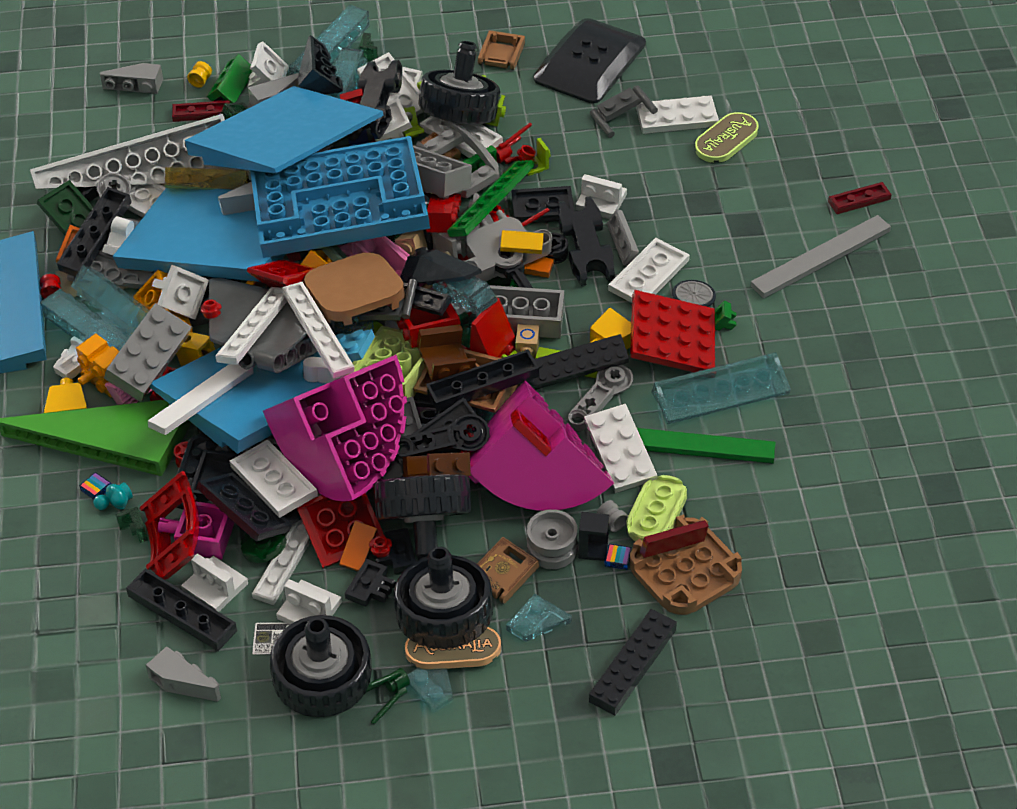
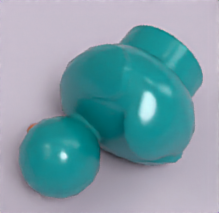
(116, 495)

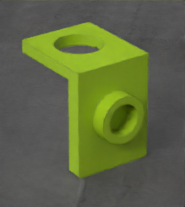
(500, 112)
(416, 129)
(542, 157)

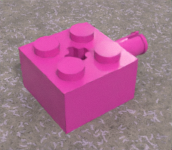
(213, 530)

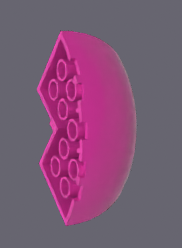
(344, 429)
(524, 475)

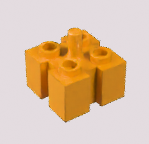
(94, 359)

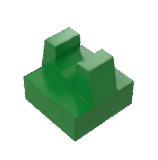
(724, 316)

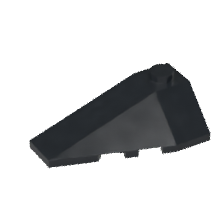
(316, 70)

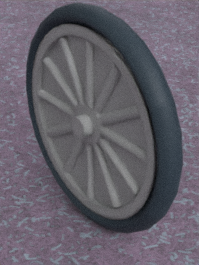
(694, 292)

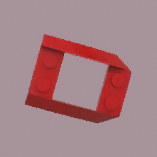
(168, 557)

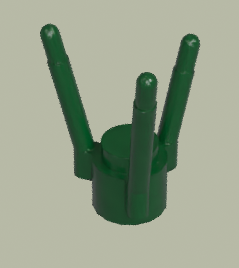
(395, 681)

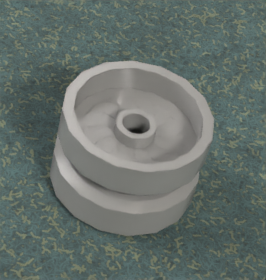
(552, 538)

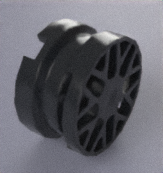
(559, 248)

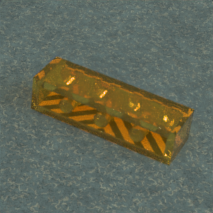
(205, 178)

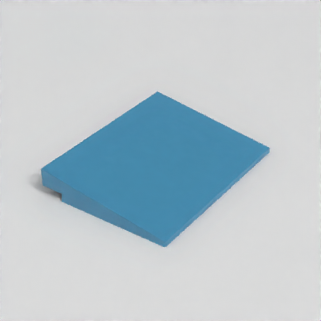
(279, 131)
(340, 197)
(193, 234)
(20, 306)
(238, 414)

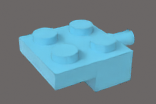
(355, 343)

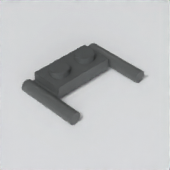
(618, 105)
(387, 313)

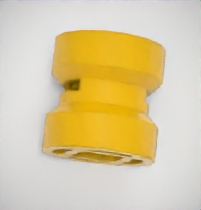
(199, 74)

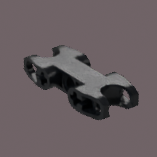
(376, 92)
(588, 254)

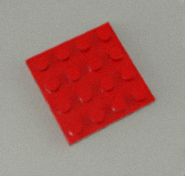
(672, 332)

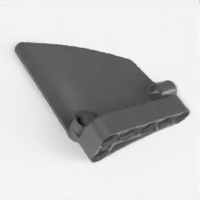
(281, 342)

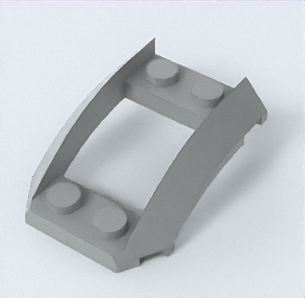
(453, 137)

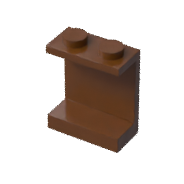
(443, 351)
(437, 464)

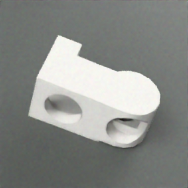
(119, 232)
(316, 371)

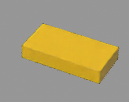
(521, 242)

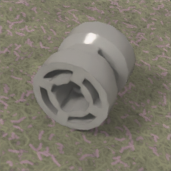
(617, 517)

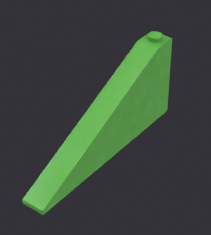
(102, 433)

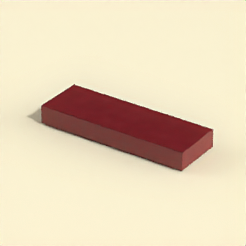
(196, 111)
(859, 198)
(674, 539)

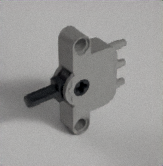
(485, 252)

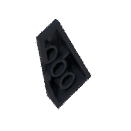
(436, 266)

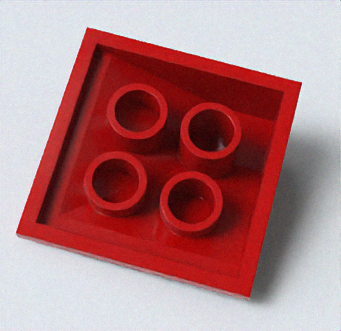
(331, 522)

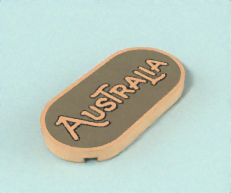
(474, 654)

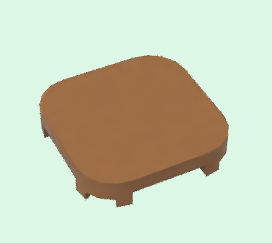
(354, 286)
(689, 575)

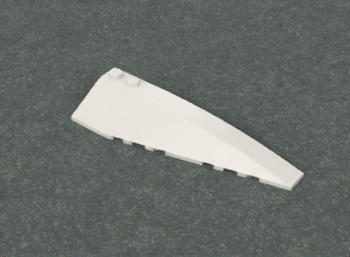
(138, 160)

